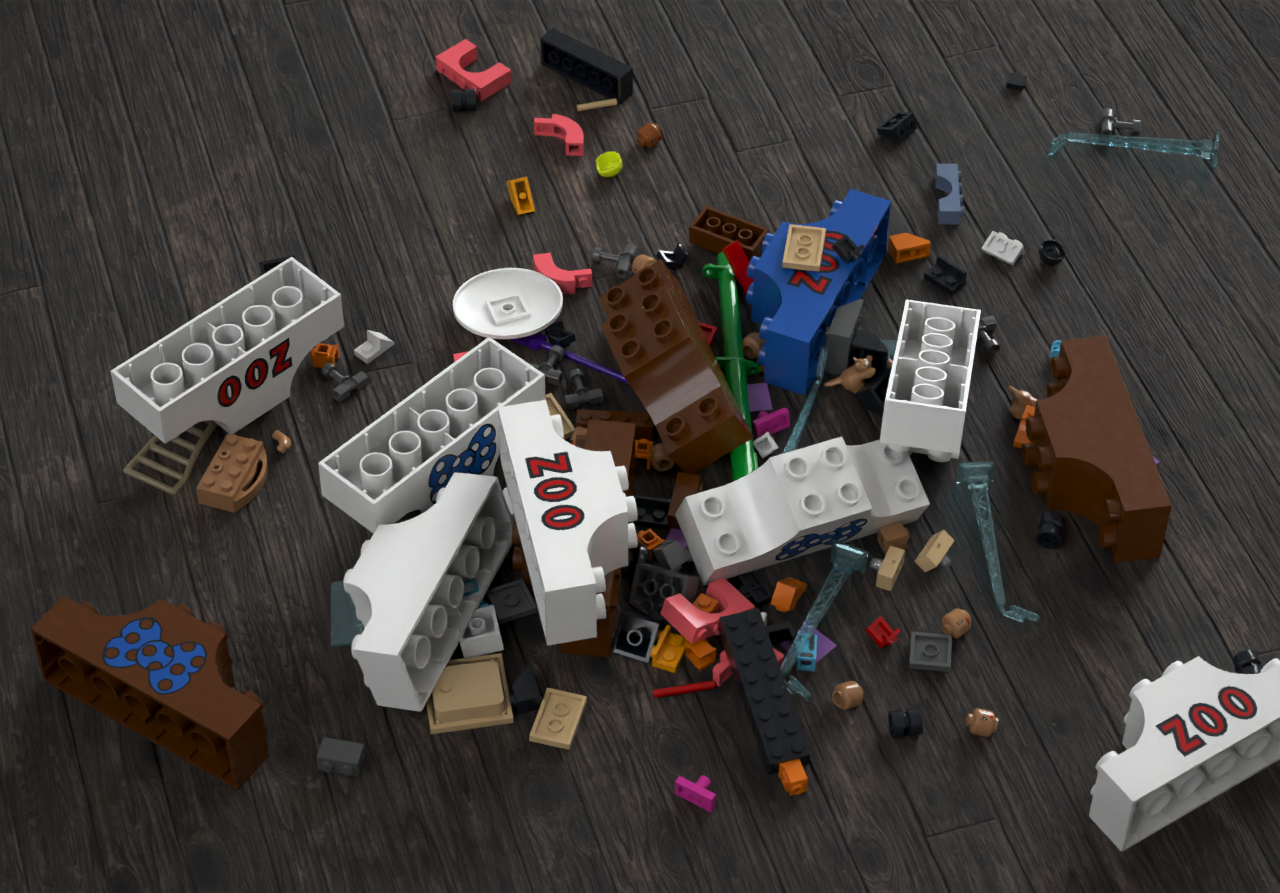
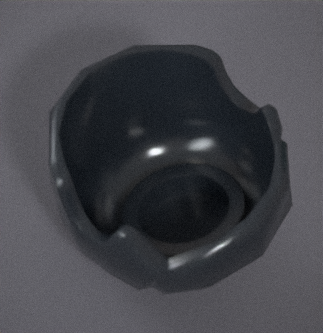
(1051, 252)
(636, 555)

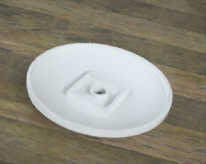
(484, 303)

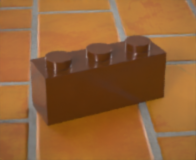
(685, 485)

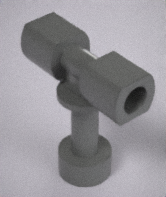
(1110, 123)
(622, 259)
(987, 324)
(552, 376)
(346, 383)
(582, 393)

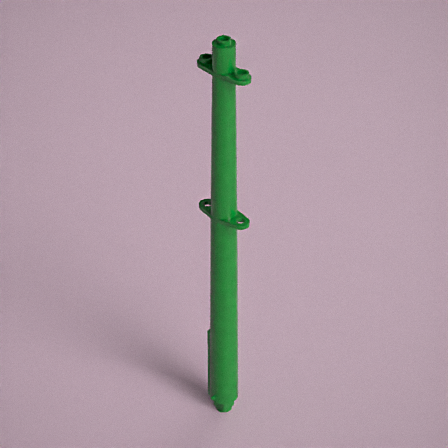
(732, 363)

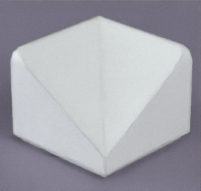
(765, 445)

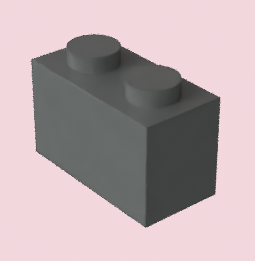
(340, 756)

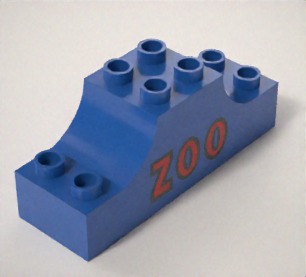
(801, 304)

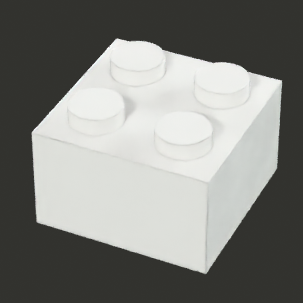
(482, 634)

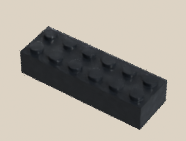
(586, 66)

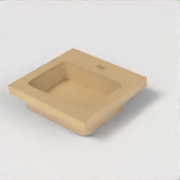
(470, 695)

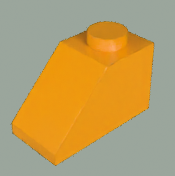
(520, 195)

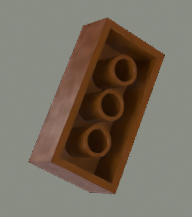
(718, 229)

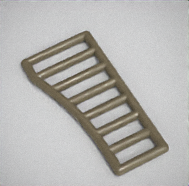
(183, 478)

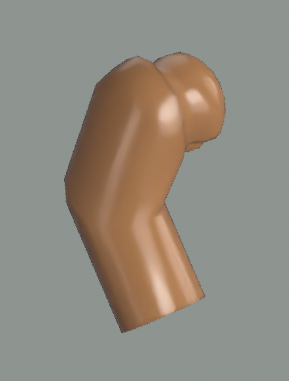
(284, 441)

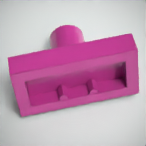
(771, 422)
(696, 792)

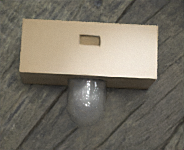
(935, 552)
(888, 568)

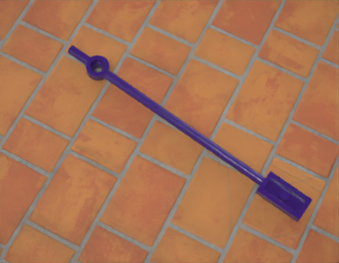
(538, 340)

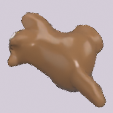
(853, 377)
(1020, 401)

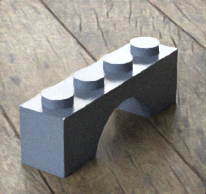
(949, 208)

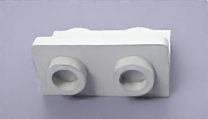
(1003, 248)

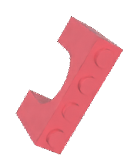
(485, 83)
(697, 624)

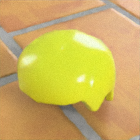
(609, 164)

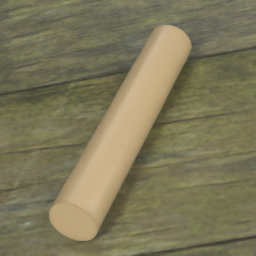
(594, 105)

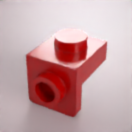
(882, 633)

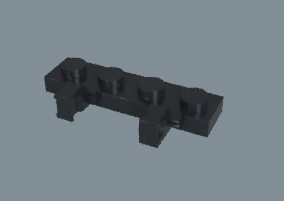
(754, 588)

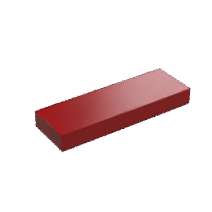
(738, 263)

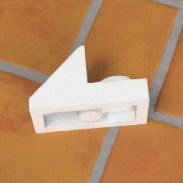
(373, 347)

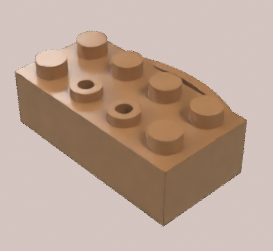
(231, 473)

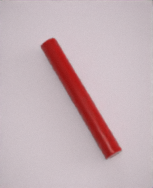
(683, 689)

